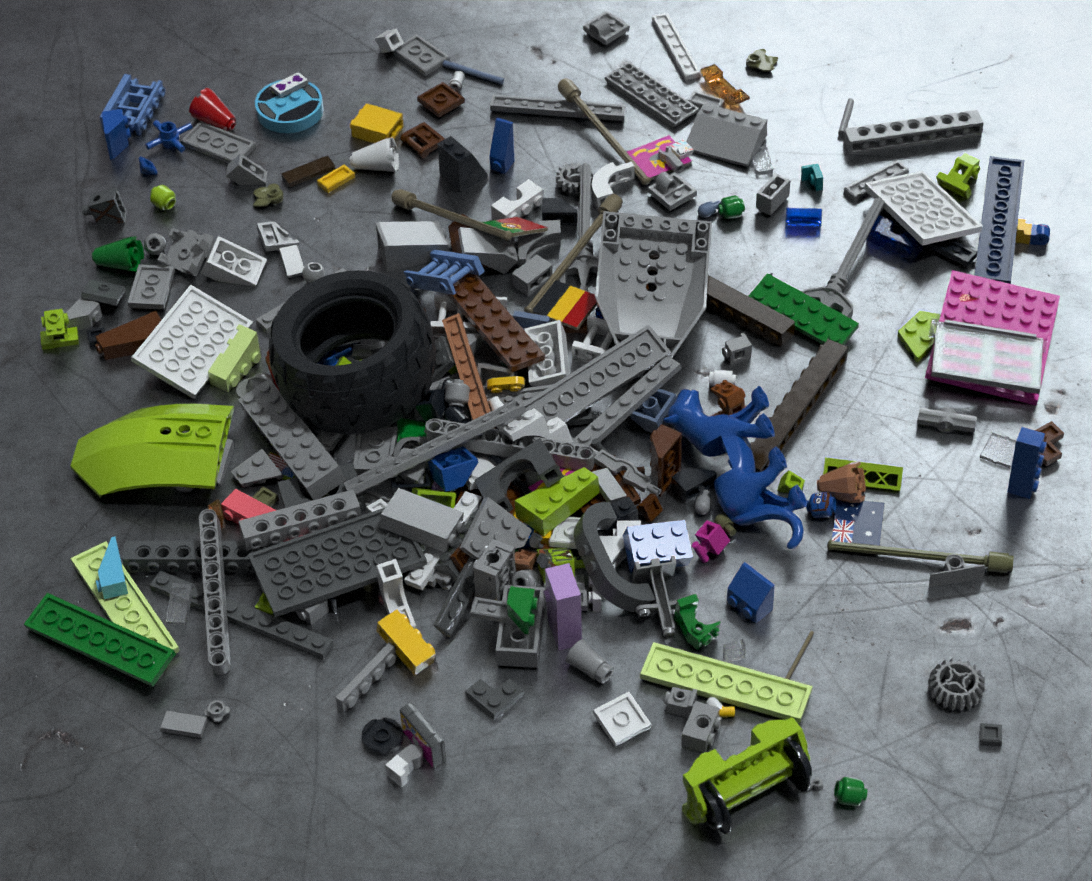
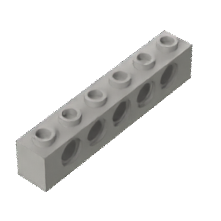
(298, 520)

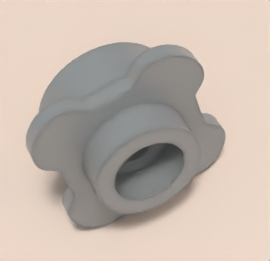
(214, 707)

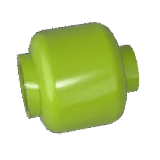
(163, 197)

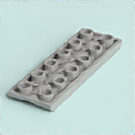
(651, 94)

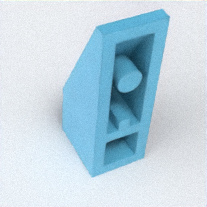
(111, 573)

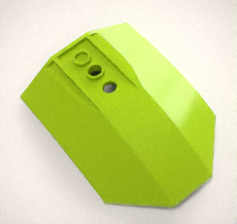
(136, 454)

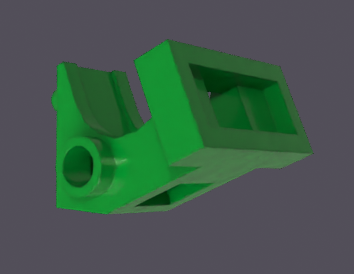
(685, 617)

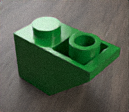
(520, 607)

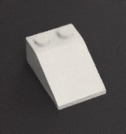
(233, 264)

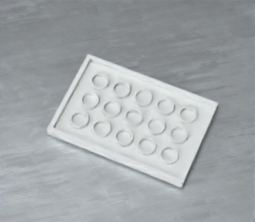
(923, 207)
(189, 341)

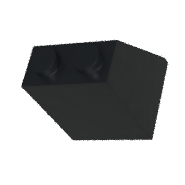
(459, 165)

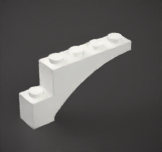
(616, 551)

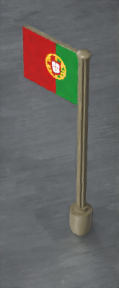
(502, 228)

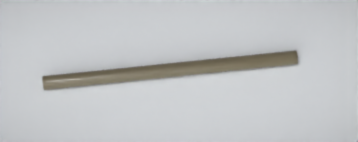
(799, 655)

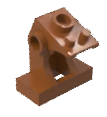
(730, 398)

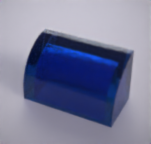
(803, 216)

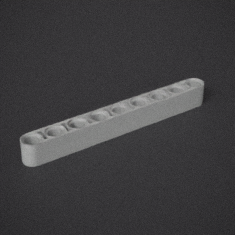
(497, 443)
(216, 598)

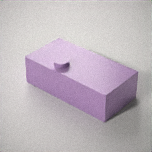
(563, 606)

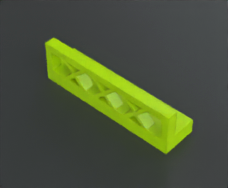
(870, 467)

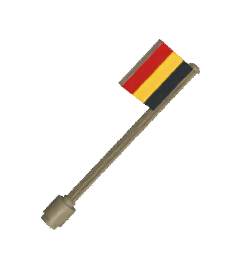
(565, 301)

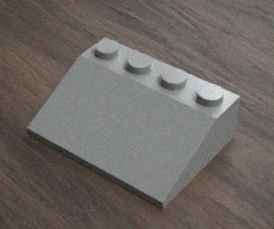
(727, 134)

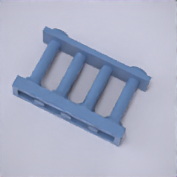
(442, 261)

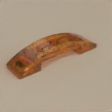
(721, 87)

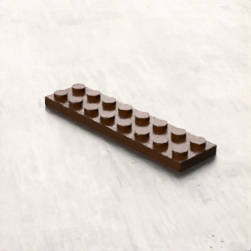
(495, 323)

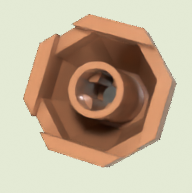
(844, 483)

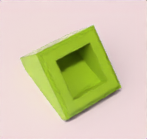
(788, 481)

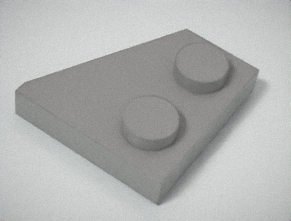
(274, 236)
(256, 470)

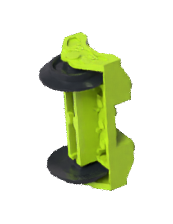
(719, 785)

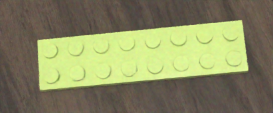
(125, 610)
(726, 682)

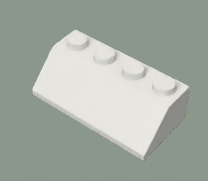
(553, 343)

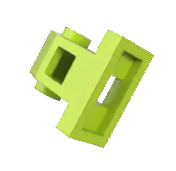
(957, 182)
(56, 326)

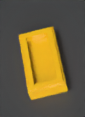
(336, 178)

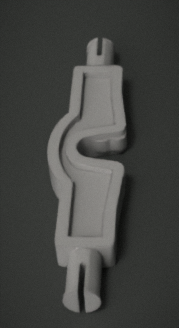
(632, 475)

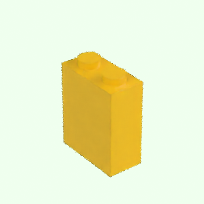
(376, 124)

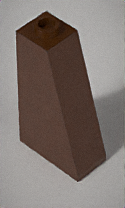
(126, 338)

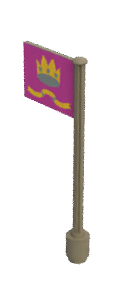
(645, 158)

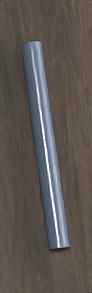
(473, 72)

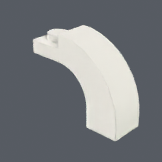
(608, 177)
(391, 588)

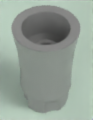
(589, 662)

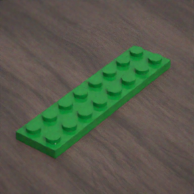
(100, 639)

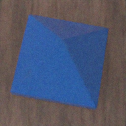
(147, 166)

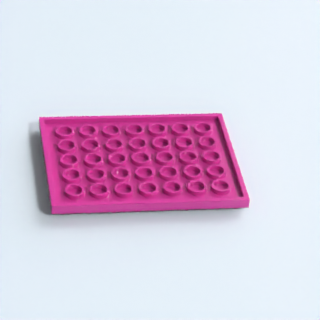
(1000, 307)

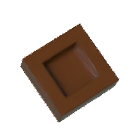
(650, 507)

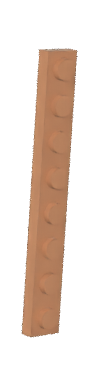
(466, 365)

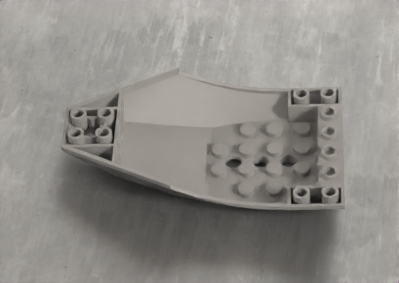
(679, 281)

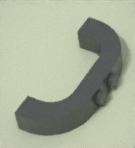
(598, 564)

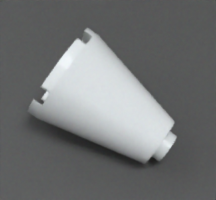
(377, 157)

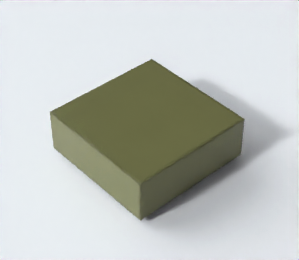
(266, 496)

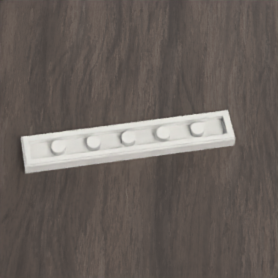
(676, 46)

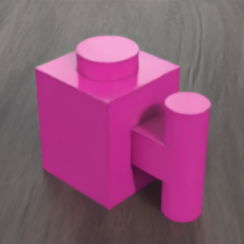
(711, 539)

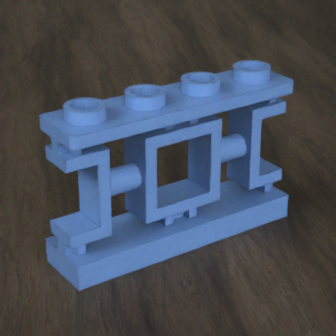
(146, 96)

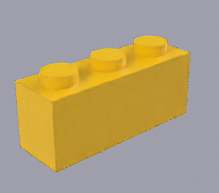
(407, 641)

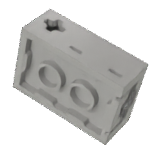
(494, 570)

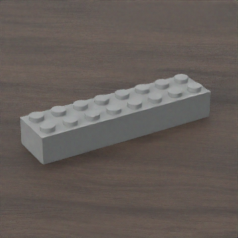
(292, 440)

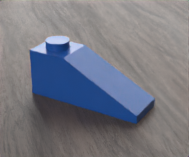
(502, 146)

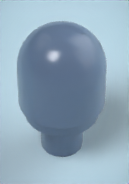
(708, 209)

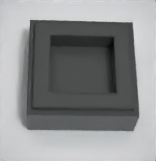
(990, 734)

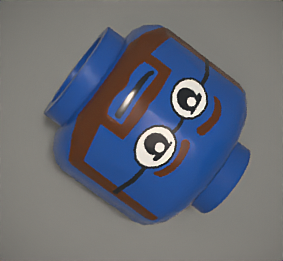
(821, 505)

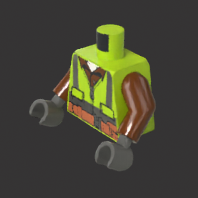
(553, 557)

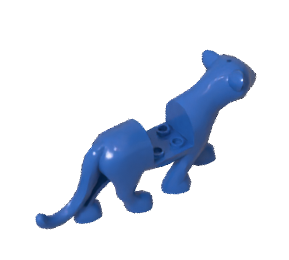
(741, 489)

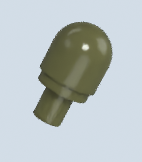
(726, 524)

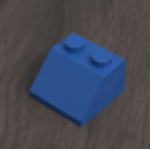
(115, 131)
(452, 468)
(751, 593)

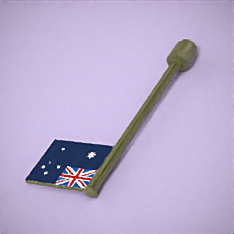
(860, 527)

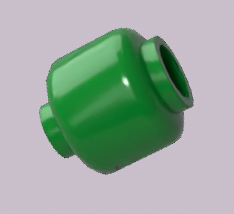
(731, 207)
(850, 791)

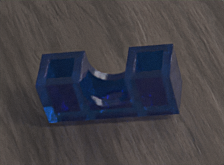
(903, 244)

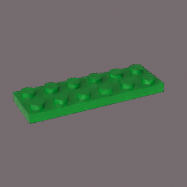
(809, 314)

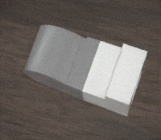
(404, 763)

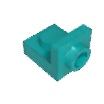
(814, 174)

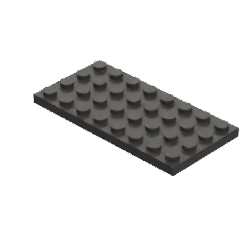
(330, 562)

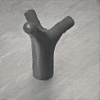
(598, 446)

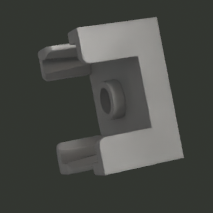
(185, 253)

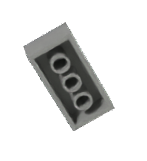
(513, 645)

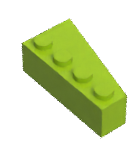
(553, 504)

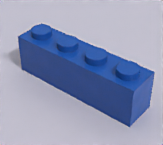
(1026, 463)

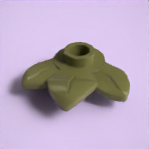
(760, 60)
(271, 194)

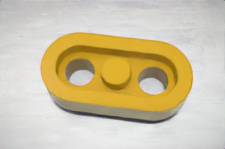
(512, 383)

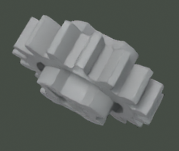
(572, 177)

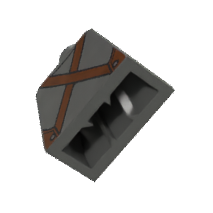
(106, 207)

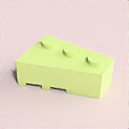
(237, 359)

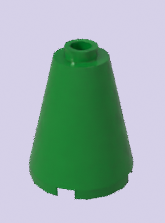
(121, 254)

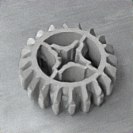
(954, 690)

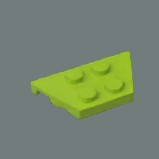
(916, 334)

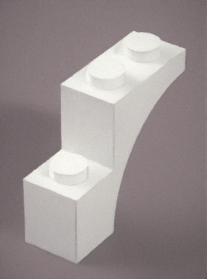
(534, 423)

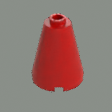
(212, 110)

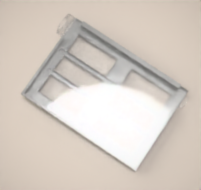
(987, 355)

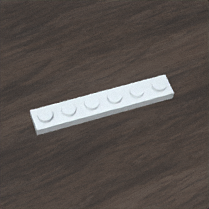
(419, 577)

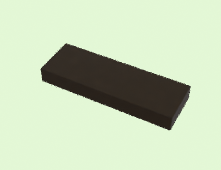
(308, 171)

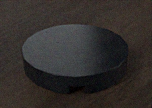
(382, 736)

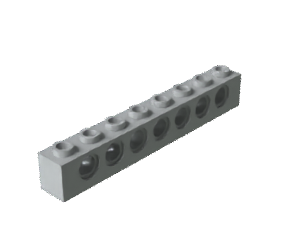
(913, 131)

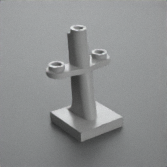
(656, 573)

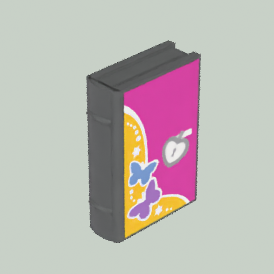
(422, 734)

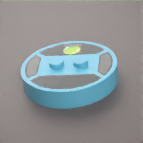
(290, 113)

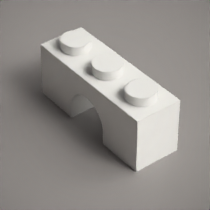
(528, 198)

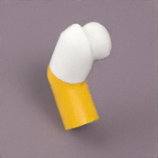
(724, 711)

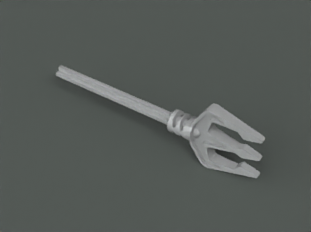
(585, 262)
(832, 293)

